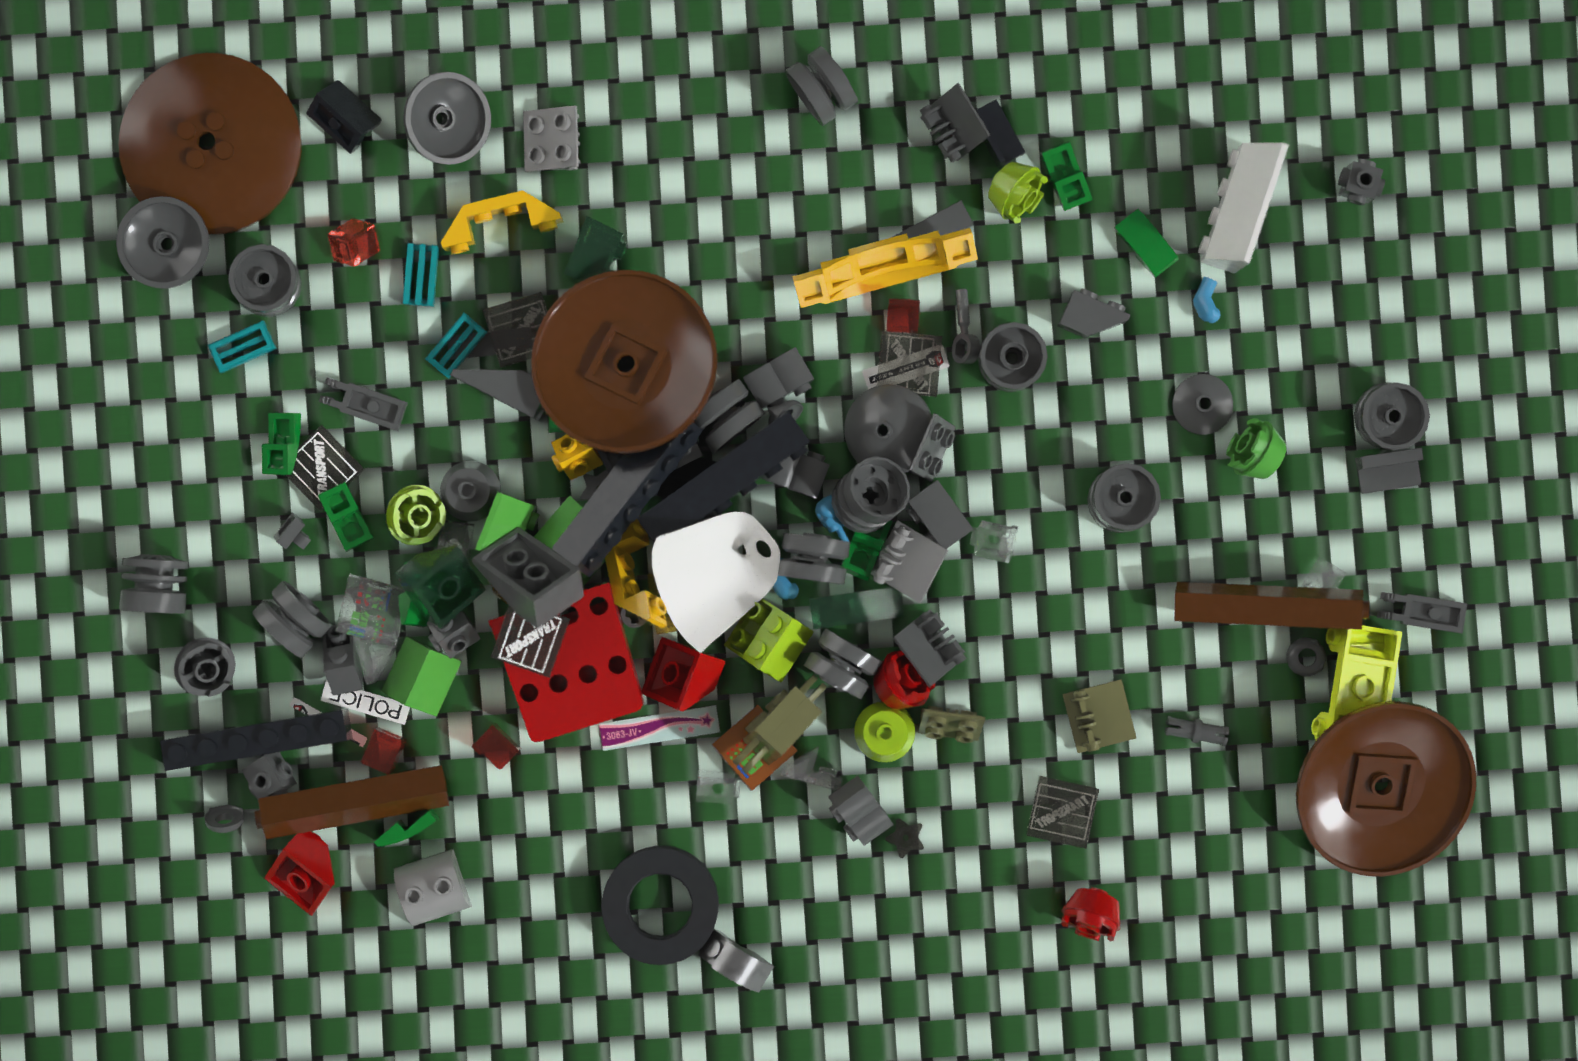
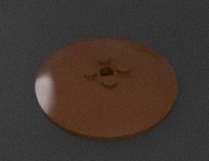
(253, 132)
(615, 319)
(1408, 820)

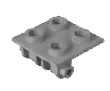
(551, 139)
(908, 562)

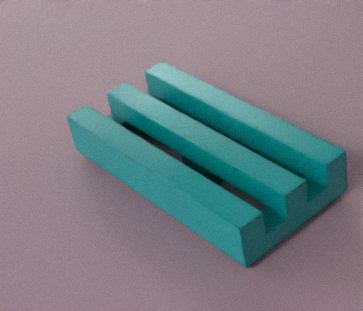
(422, 248)
(266, 336)
(446, 338)

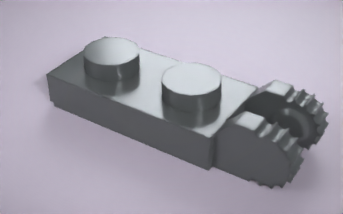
(367, 404)
(1426, 612)

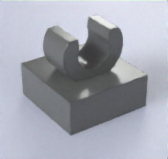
(291, 532)

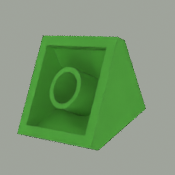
(421, 676)

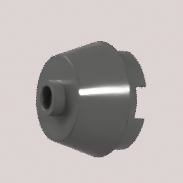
(469, 490)
(204, 667)

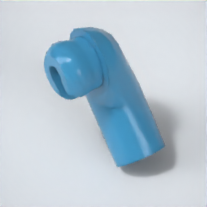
(1203, 302)
(784, 588)

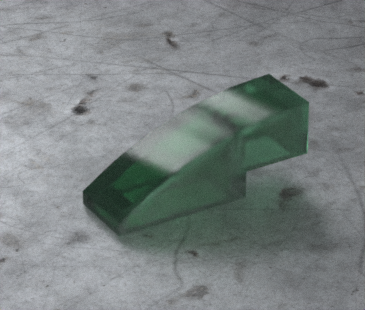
(855, 607)

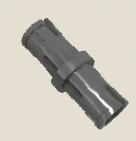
(1196, 731)

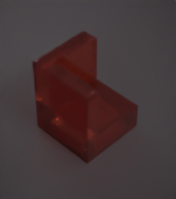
(353, 242)
(903, 316)
(496, 746)
(383, 751)

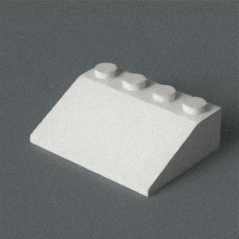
(1242, 205)

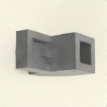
(735, 962)

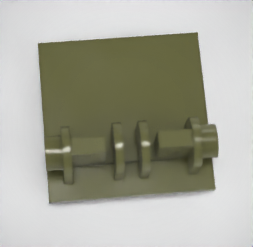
(1099, 716)
(939, 724)

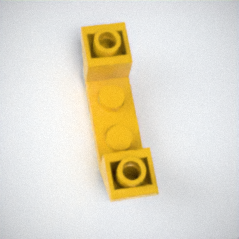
(460, 232)
(622, 579)

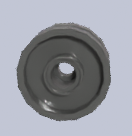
(821, 86)
(275, 296)
(1015, 339)
(1373, 412)
(725, 415)
(1105, 500)
(814, 557)
(292, 619)
(841, 666)

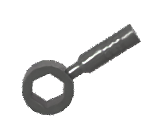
(964, 338)

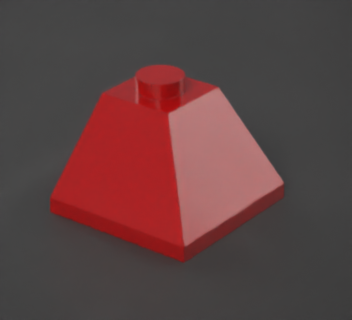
(681, 675)
(303, 871)

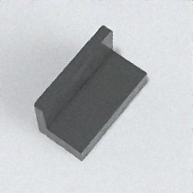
(1389, 470)

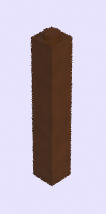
(1270, 605)
(352, 802)

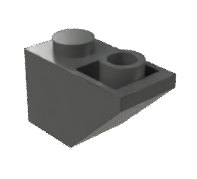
(1089, 316)
(341, 662)

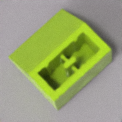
(769, 639)

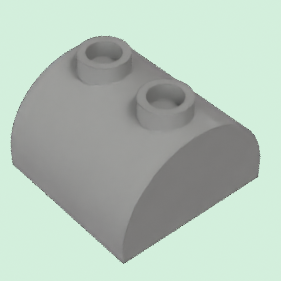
(431, 888)

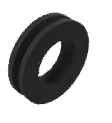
(657, 948)

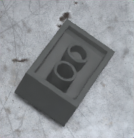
(507, 386)
(530, 576)

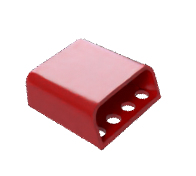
(591, 675)

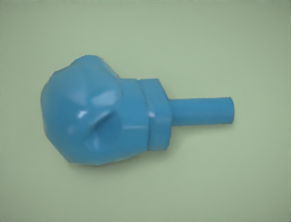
(826, 515)

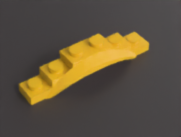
(884, 265)

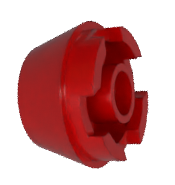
(899, 683)
(1092, 914)

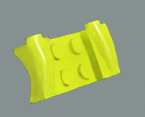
(1362, 672)

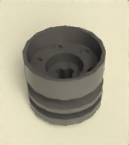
(870, 495)
(153, 585)

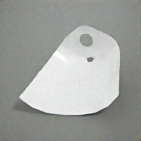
(707, 578)

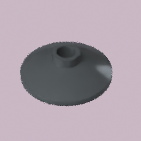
(1187, 407)

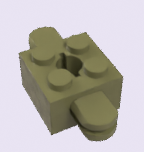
(785, 722)

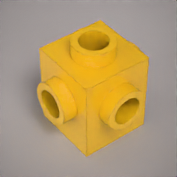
(574, 457)

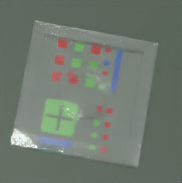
(370, 610)

